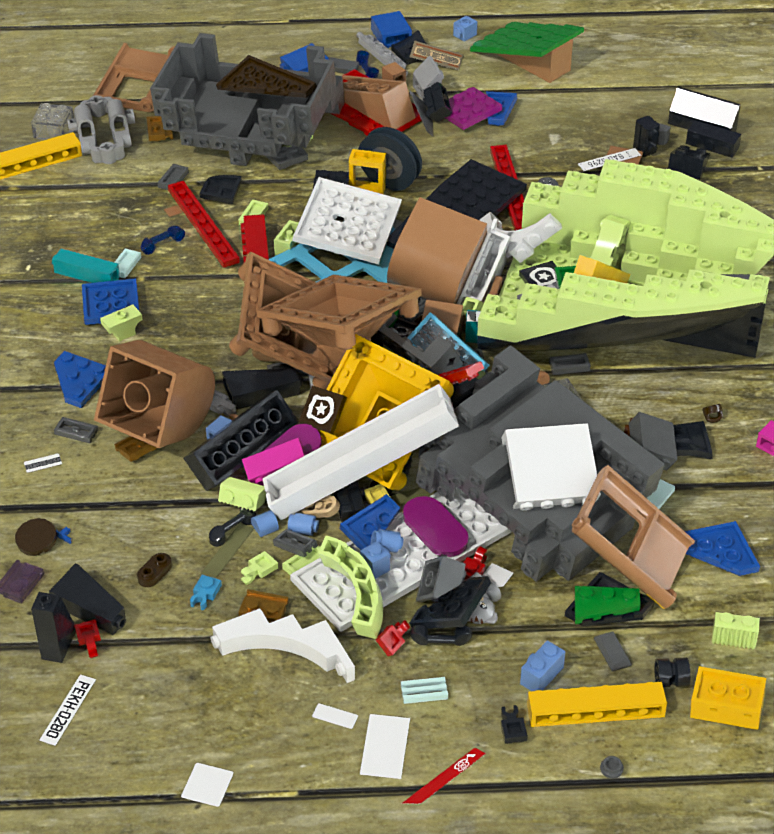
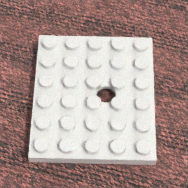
(365, 226)

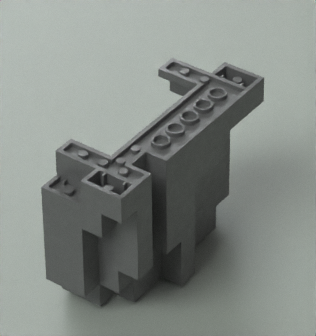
(235, 120)
(479, 464)

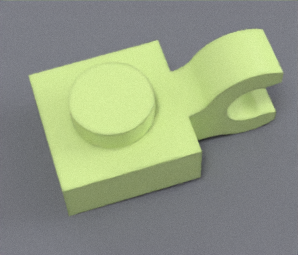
(259, 565)

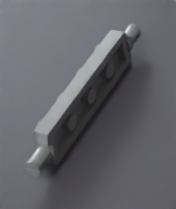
(378, 50)

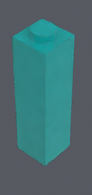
(84, 267)

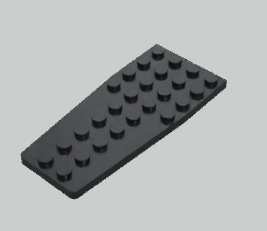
(473, 192)

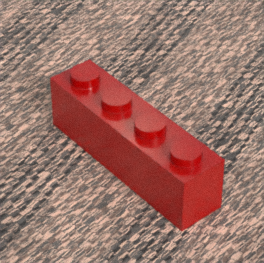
(254, 236)

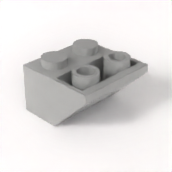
(426, 75)

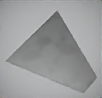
(421, 107)

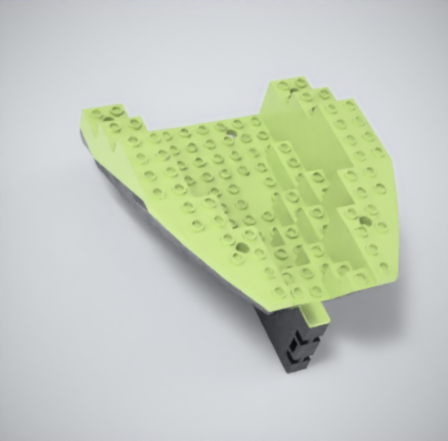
(674, 249)

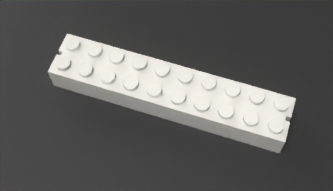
(360, 452)

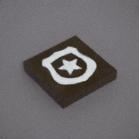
(323, 409)

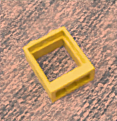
(372, 160)

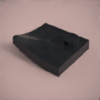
(404, 47)
(221, 188)
(692, 440)

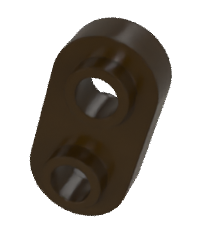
(157, 568)

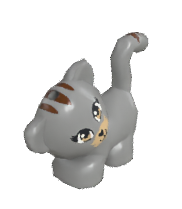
(485, 609)

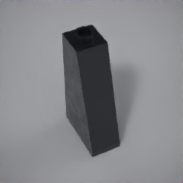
(250, 386)
(89, 600)
(52, 626)

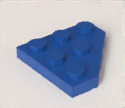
(78, 378)
(724, 548)

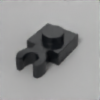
(512, 726)

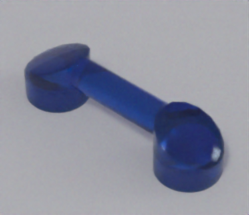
(363, 57)
(148, 244)

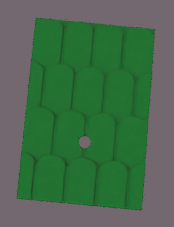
(534, 47)

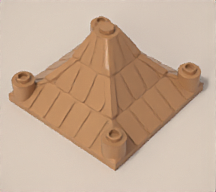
(263, 285)
(338, 309)

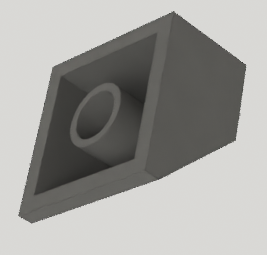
(440, 577)

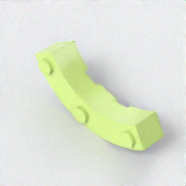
(611, 235)
(369, 602)

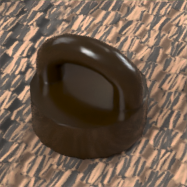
(713, 409)

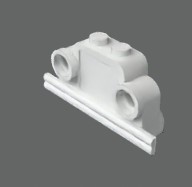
(487, 265)

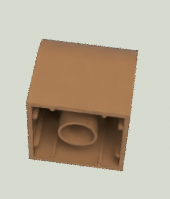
(436, 251)
(153, 393)

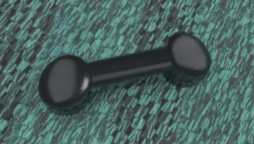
(217, 533)
(461, 636)

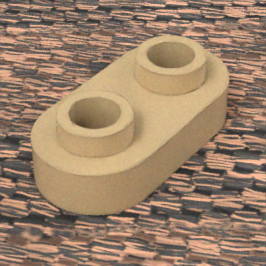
(325, 507)

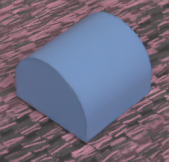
(265, 523)

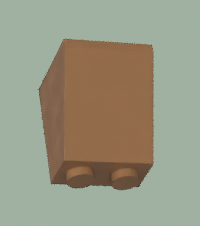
(448, 313)

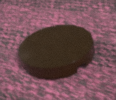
(36, 536)

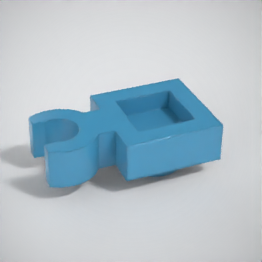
(205, 589)

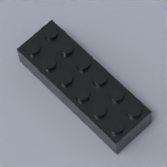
(239, 439)

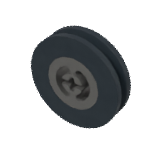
(402, 157)

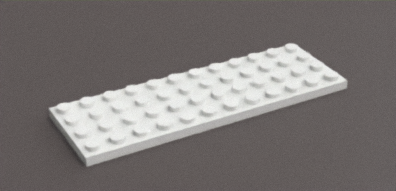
(337, 595)

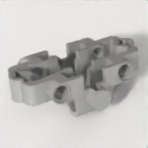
(97, 107)

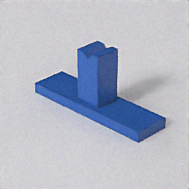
(63, 535)

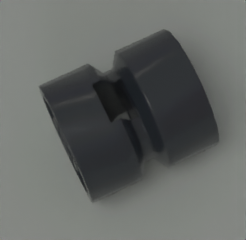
(672, 672)

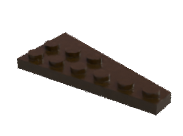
(264, 78)

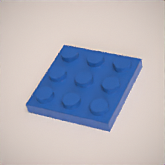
(107, 297)

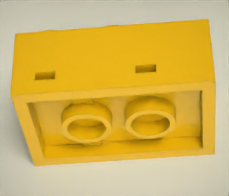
(728, 697)

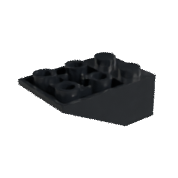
(689, 161)

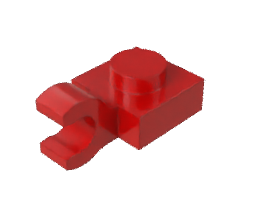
(476, 564)
(88, 634)
(391, 638)

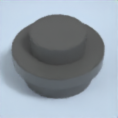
(611, 767)

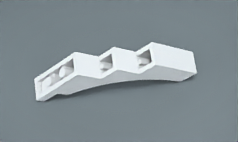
(314, 642)

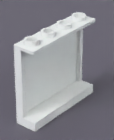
(550, 465)

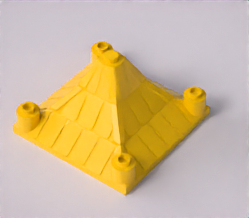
(374, 384)

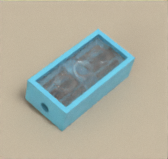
(431, 327)

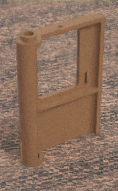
(134, 64)
(655, 548)

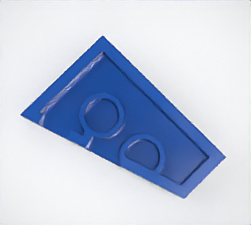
(507, 101)
(373, 517)

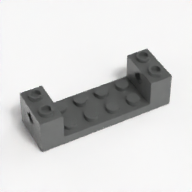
(437, 357)

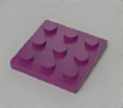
(471, 107)

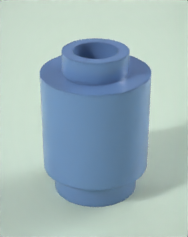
(303, 524)
(389, 539)

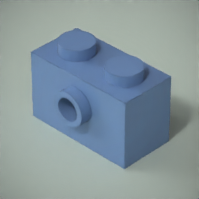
(542, 667)

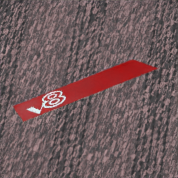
(445, 777)

